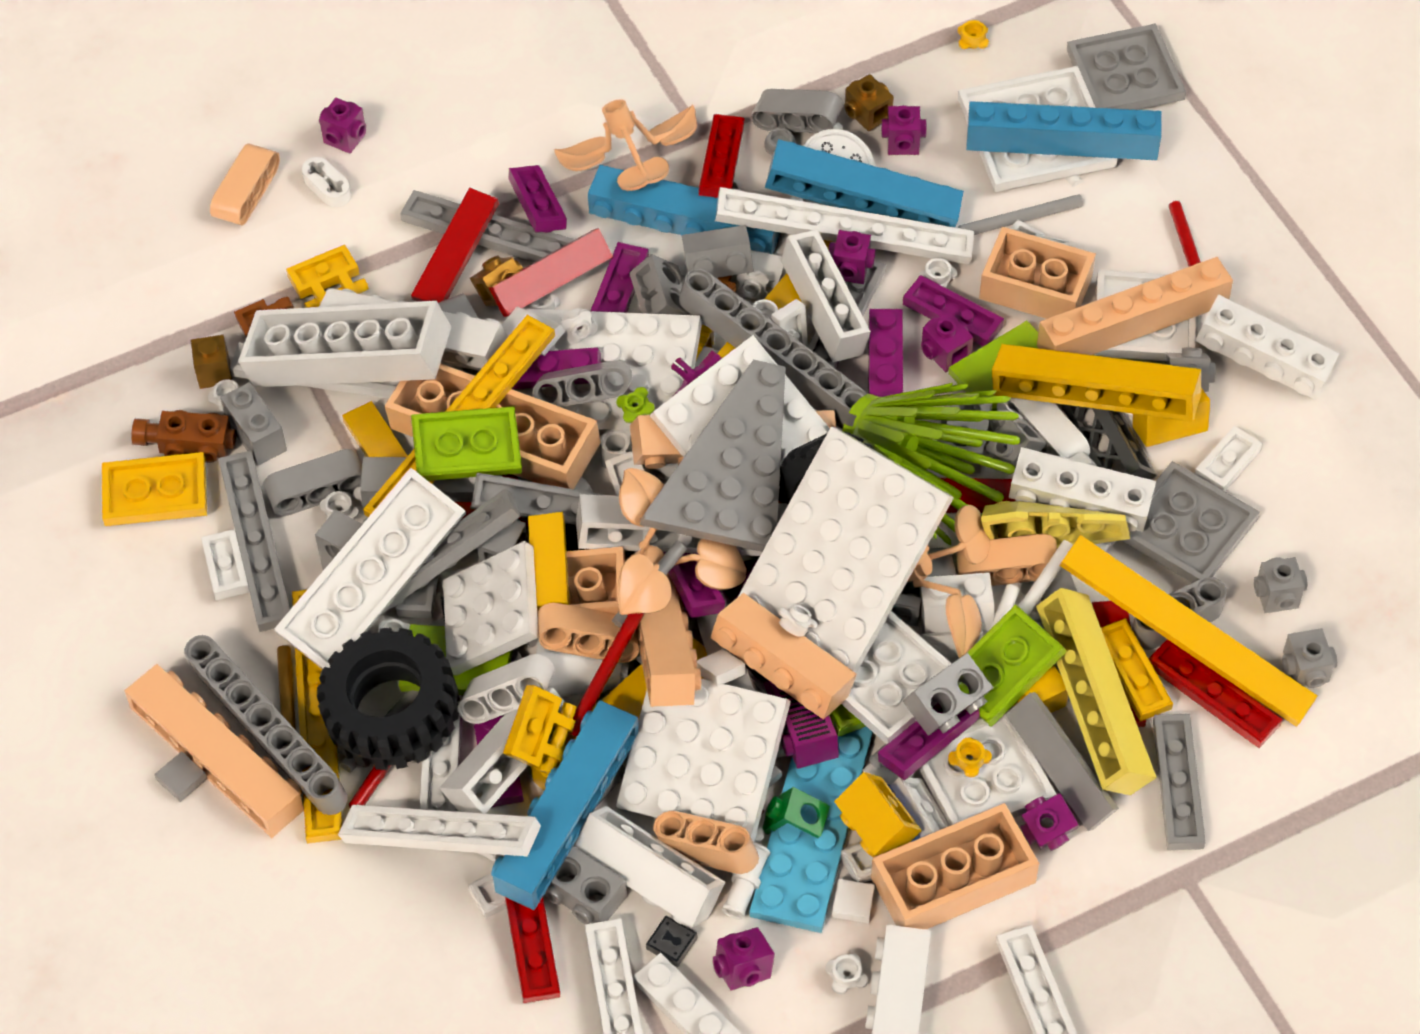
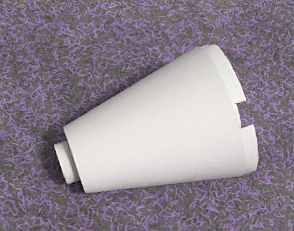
(576, 672)

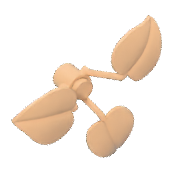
(621, 123)
(640, 583)
(961, 610)

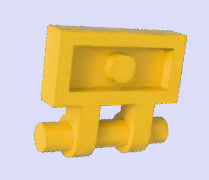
(323, 272)
(533, 726)

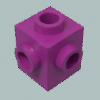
(342, 125)
(903, 130)
(852, 255)
(946, 340)
(1052, 809)
(743, 959)

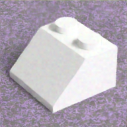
(934, 602)

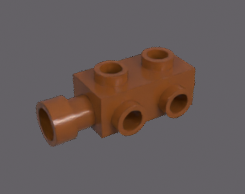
(186, 434)

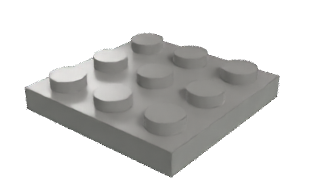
(1127, 69)
(1192, 524)

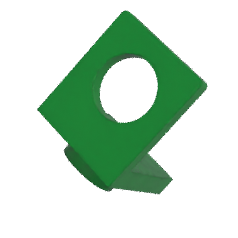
(787, 809)

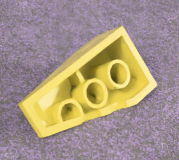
(1063, 523)

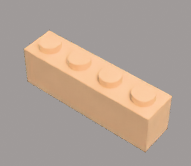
(783, 658)

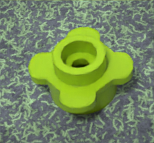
(638, 396)

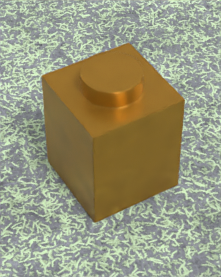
(210, 360)

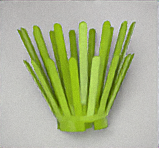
(894, 432)

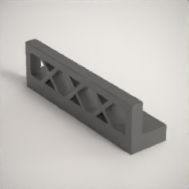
(1120, 441)

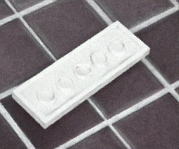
(370, 569)

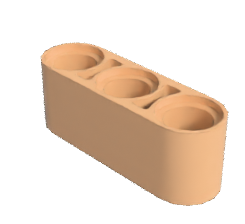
(244, 184)
(1012, 559)
(580, 631)
(708, 841)

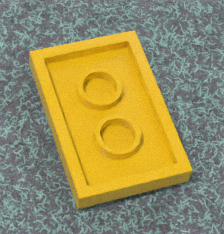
(154, 489)

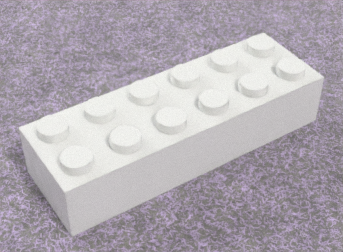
(345, 344)

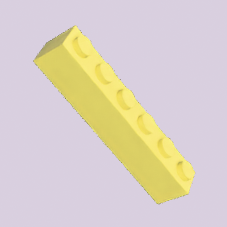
(1096, 693)

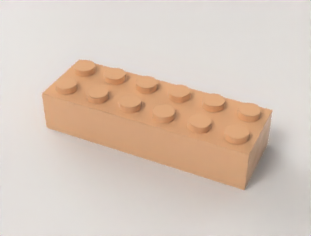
(552, 440)

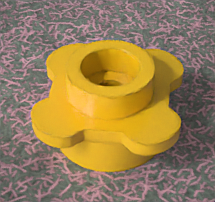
(973, 35)
(970, 747)

